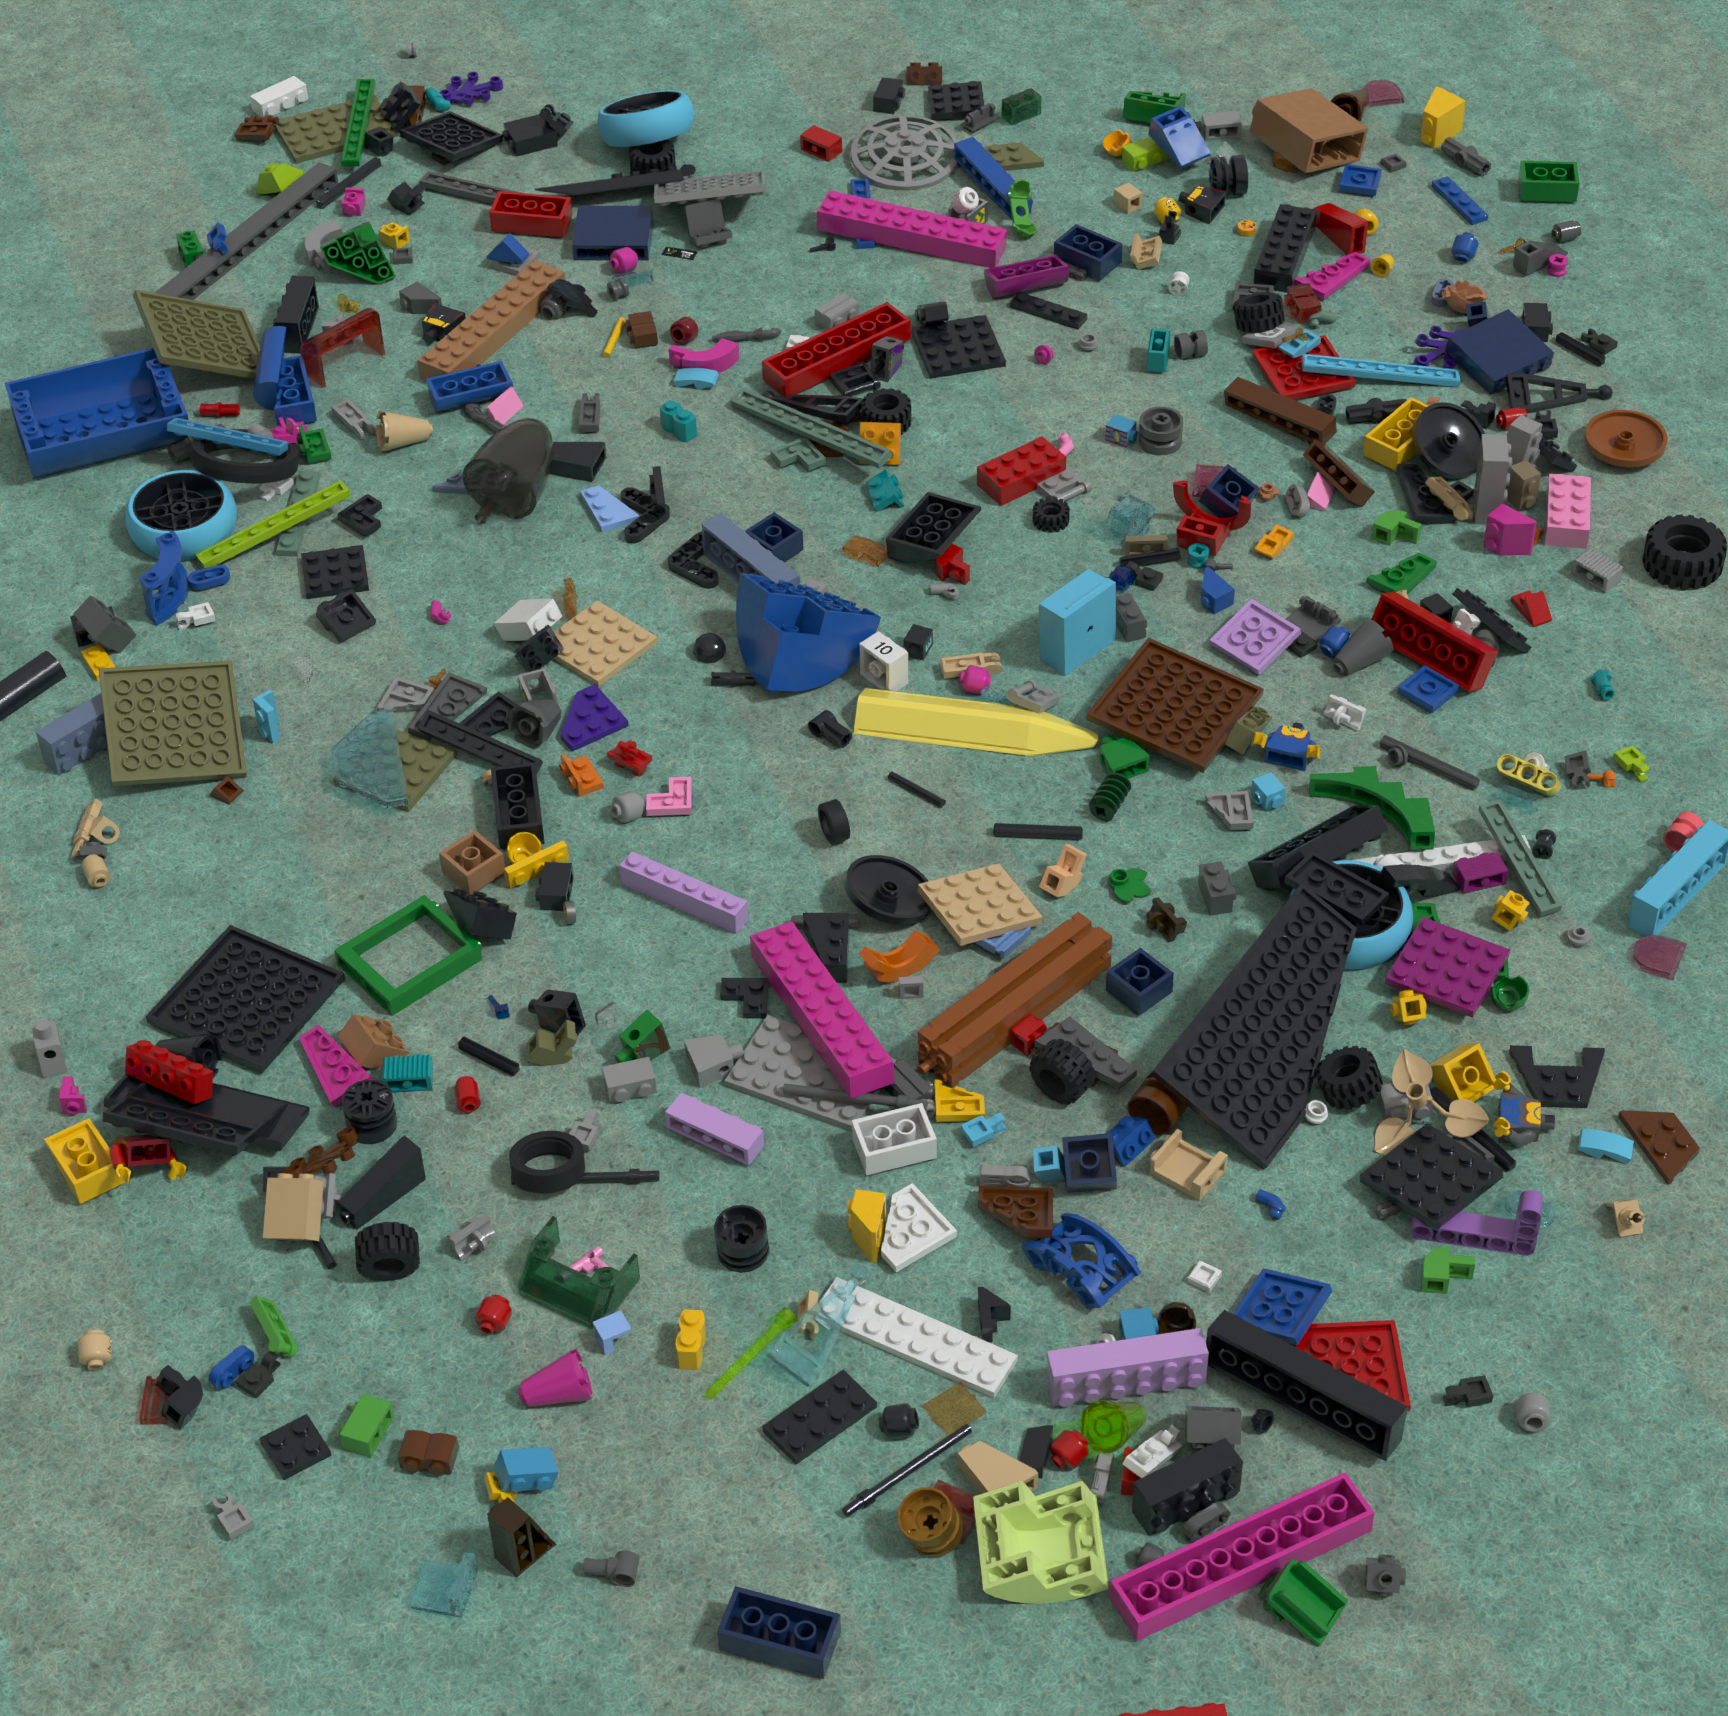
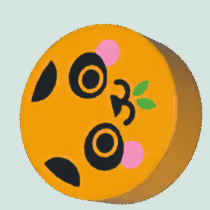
(1246, 228)

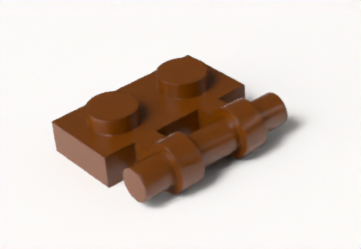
(256, 128)

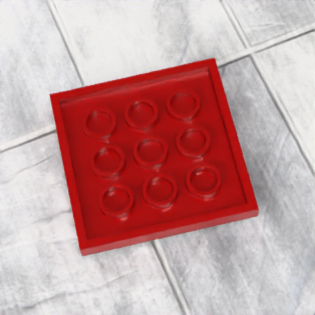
(1287, 377)
(1362, 1350)

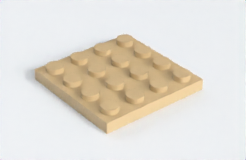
(601, 643)
(979, 904)

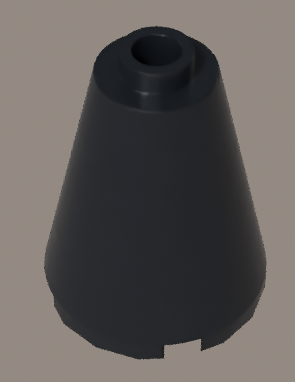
(197, 1049)

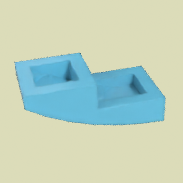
(1297, 347)
(700, 377)
(1600, 1143)

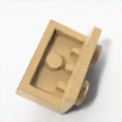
(1145, 252)

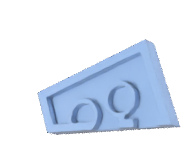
(606, 509)

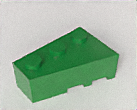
(1144, 105)

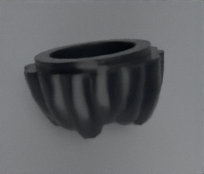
(1262, 1420)

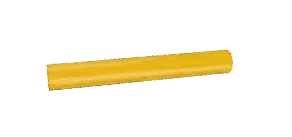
(614, 337)

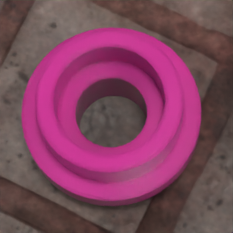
(1047, 354)

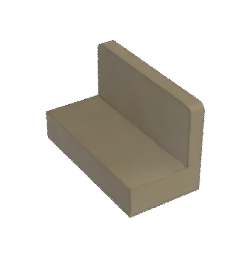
(1144, 544)

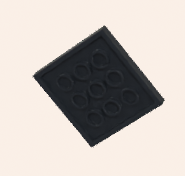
(451, 136)
(958, 346)
(1431, 1176)

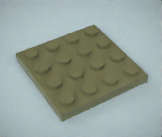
(421, 765)

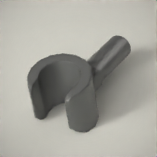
(1211, 563)

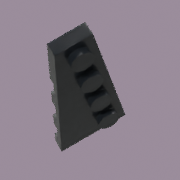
(1422, 503)

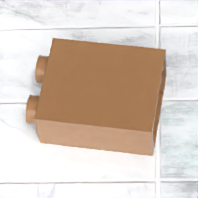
(1308, 130)

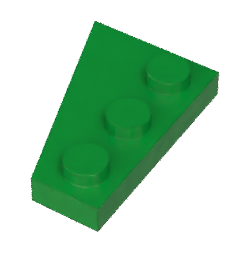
(1403, 576)

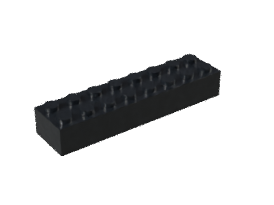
(1306, 1385)

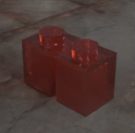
(1302, 302)

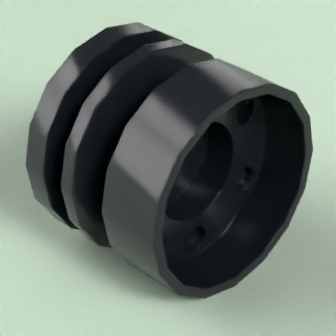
(1229, 175)
(370, 1110)
(741, 1238)

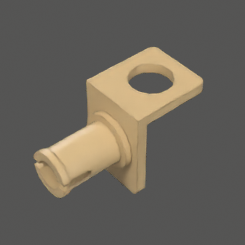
(1627, 1216)

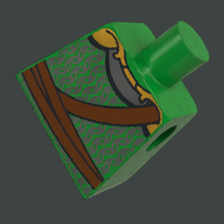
(643, 1039)

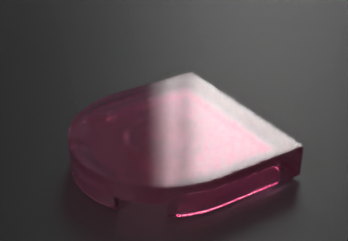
(1383, 93)
(1659, 955)

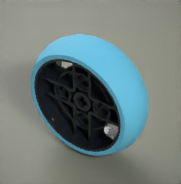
(645, 118)
(183, 502)
(1386, 929)

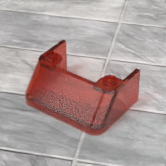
(364, 322)

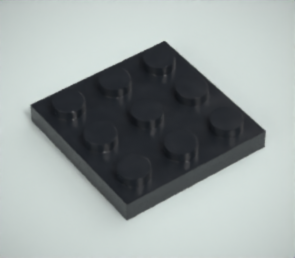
(955, 99)
(334, 571)

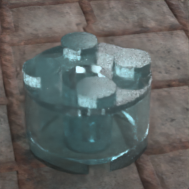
(1130, 516)

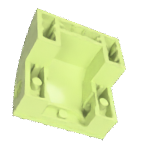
(1040, 1544)

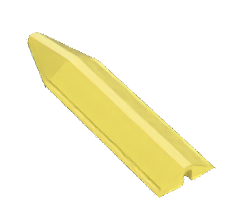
(966, 724)

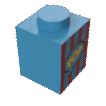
(1121, 431)

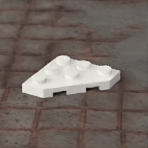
(913, 1228)

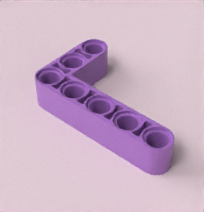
(1490, 1232)

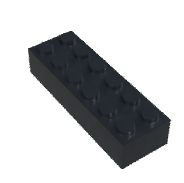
(1285, 247)
(1330, 839)

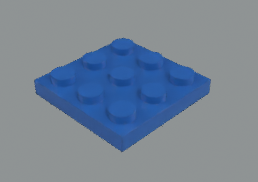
(1283, 1304)

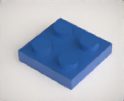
(1360, 179)
(1428, 689)

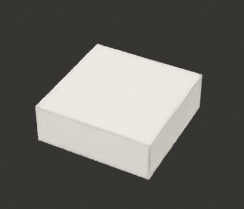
(1204, 1276)

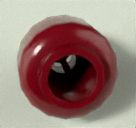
(684, 330)

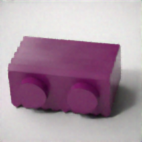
(1480, 872)

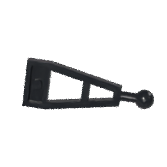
(1519, 392)
(845, 407)

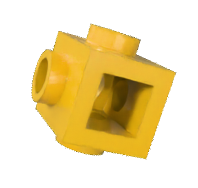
(1510, 910)
(1416, 1007)

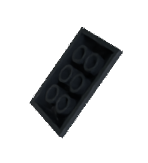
(929, 528)

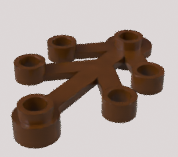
(324, 1160)

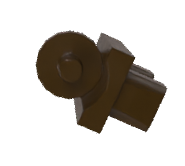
(1162, 917)

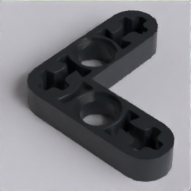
(636, 530)
(682, 562)

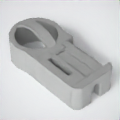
(1002, 1176)
(1102, 1475)

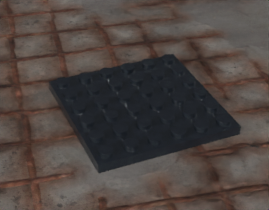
(246, 997)

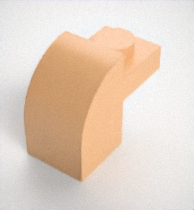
(1065, 874)

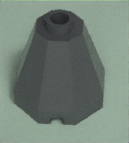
(534, 721)

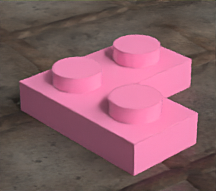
(675, 802)

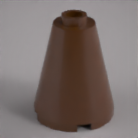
(1352, 102)

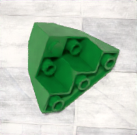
(359, 254)

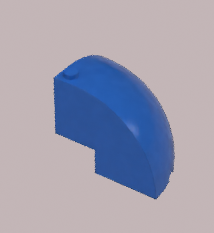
(797, 635)

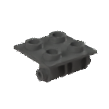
(1313, 618)

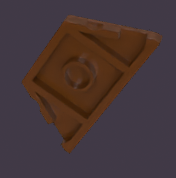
(1662, 1140)

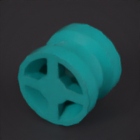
(1198, 554)

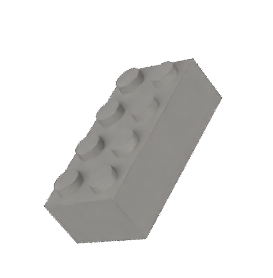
(1491, 476)

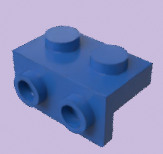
(1131, 1138)

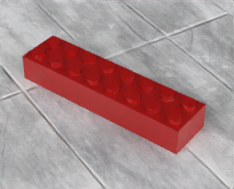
(833, 349)

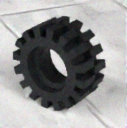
(1051, 522)

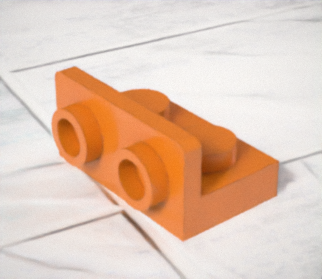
(580, 775)

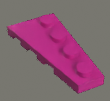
(1334, 275)

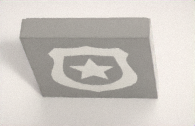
(1269, 338)

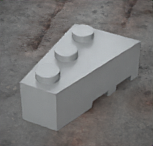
(1524, 438)

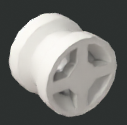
(1175, 286)

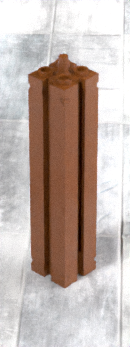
(1030, 984)

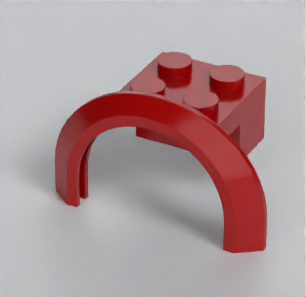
(1202, 527)

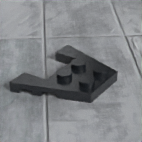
(1559, 1084)

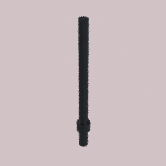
(633, 1176)
(867, 1497)

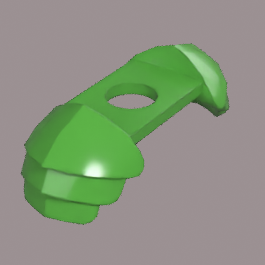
(1018, 196)

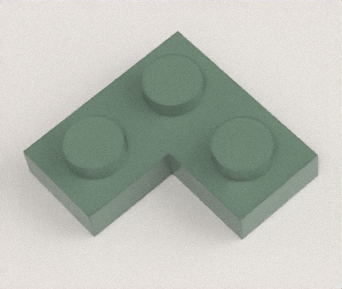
(799, 450)

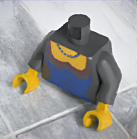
(1518, 1115)

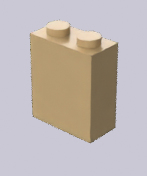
(293, 1208)

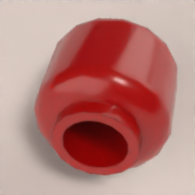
(493, 1314)
(1069, 1449)

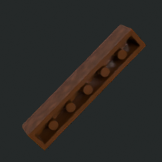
(1280, 411)

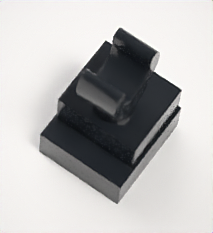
(1169, 231)
(1483, 413)

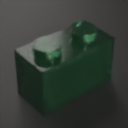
(1021, 106)

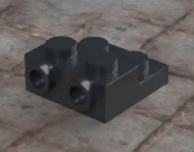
(399, 106)
(345, 615)

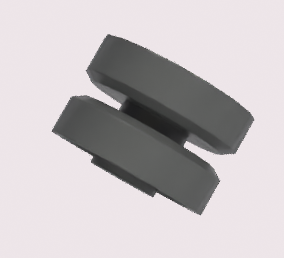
(1160, 430)

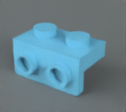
(267, 716)

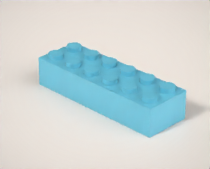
(1679, 879)

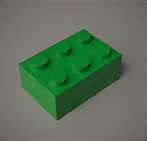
(1548, 181)

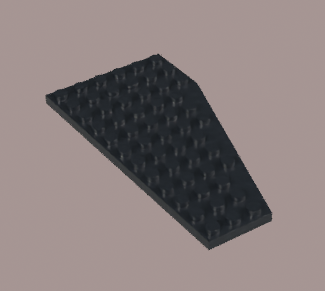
(1263, 1031)

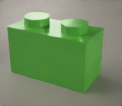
(366, 1425)

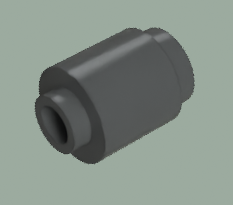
(1566, 231)

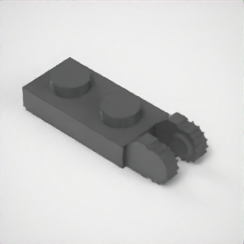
(589, 414)

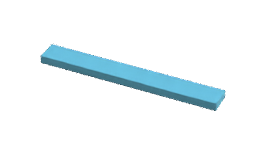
(1380, 370)

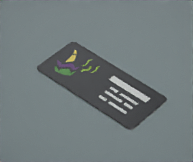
(679, 253)

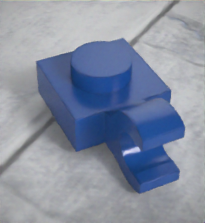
(217, 237)

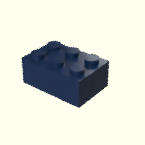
(1089, 251)

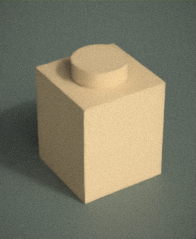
(1128, 198)

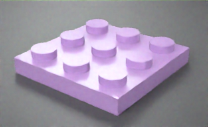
(1255, 636)

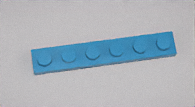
(228, 436)

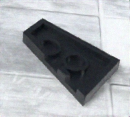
(491, 715)

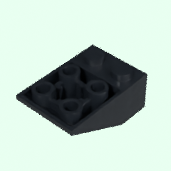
(481, 914)

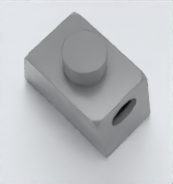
(48, 1038)
(711, 1058)

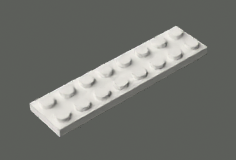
(924, 1340)

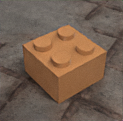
(472, 862)

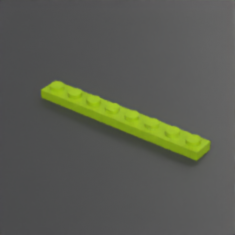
(273, 525)

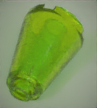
(1111, 1423)

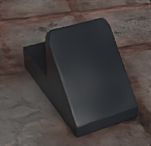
(990, 1311)

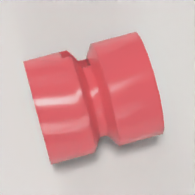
(1681, 829)

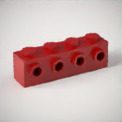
(169, 1071)

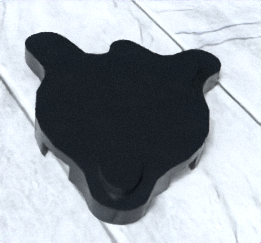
(573, 294)

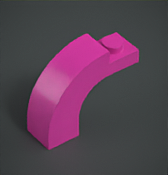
(717, 358)

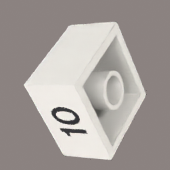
(883, 662)

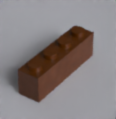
(1338, 473)

